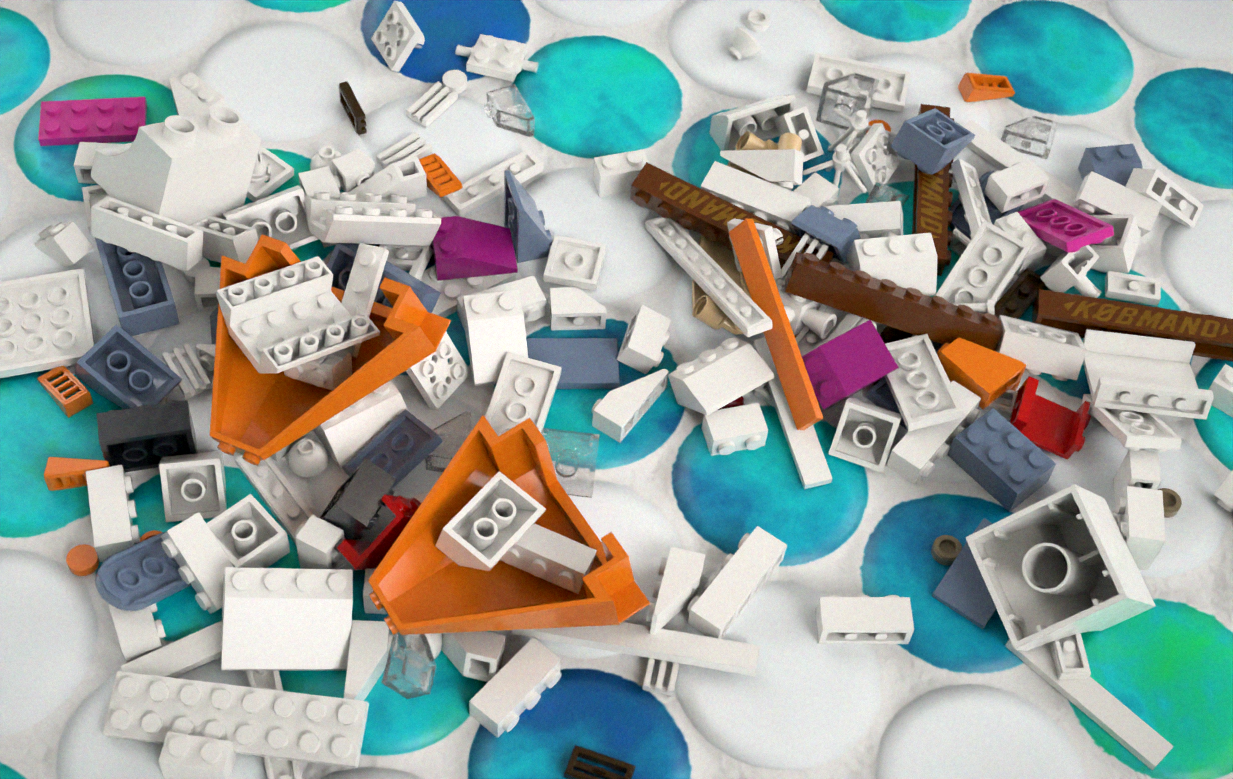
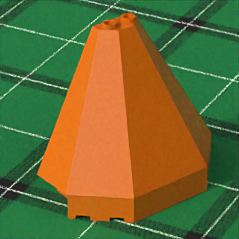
(269, 411)
(435, 595)

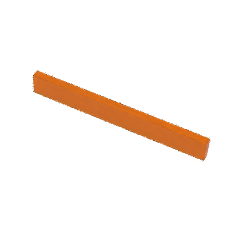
(781, 337)

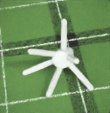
(857, 128)
(841, 163)

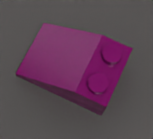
(472, 249)
(848, 364)

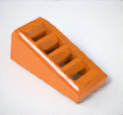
(976, 87)
(439, 173)
(74, 403)
(69, 472)

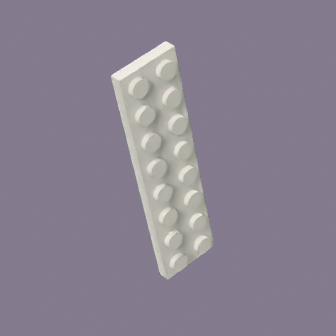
(251, 718)

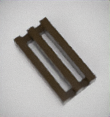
(352, 108)
(600, 772)

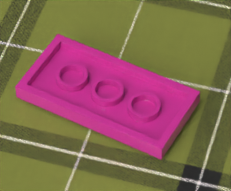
(91, 120)
(1065, 225)

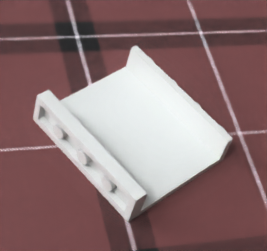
(1143, 375)

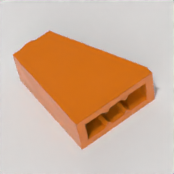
(980, 369)

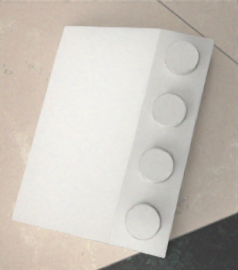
(286, 619)

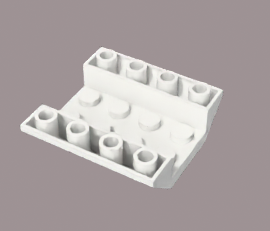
(369, 219)
(290, 317)

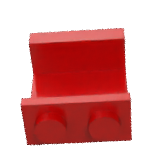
(1047, 422)
(368, 555)

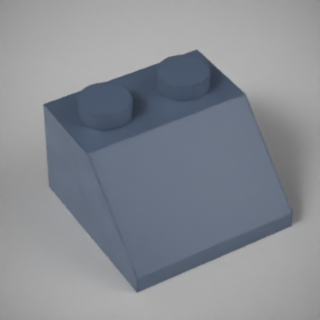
(827, 229)

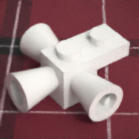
(805, 312)

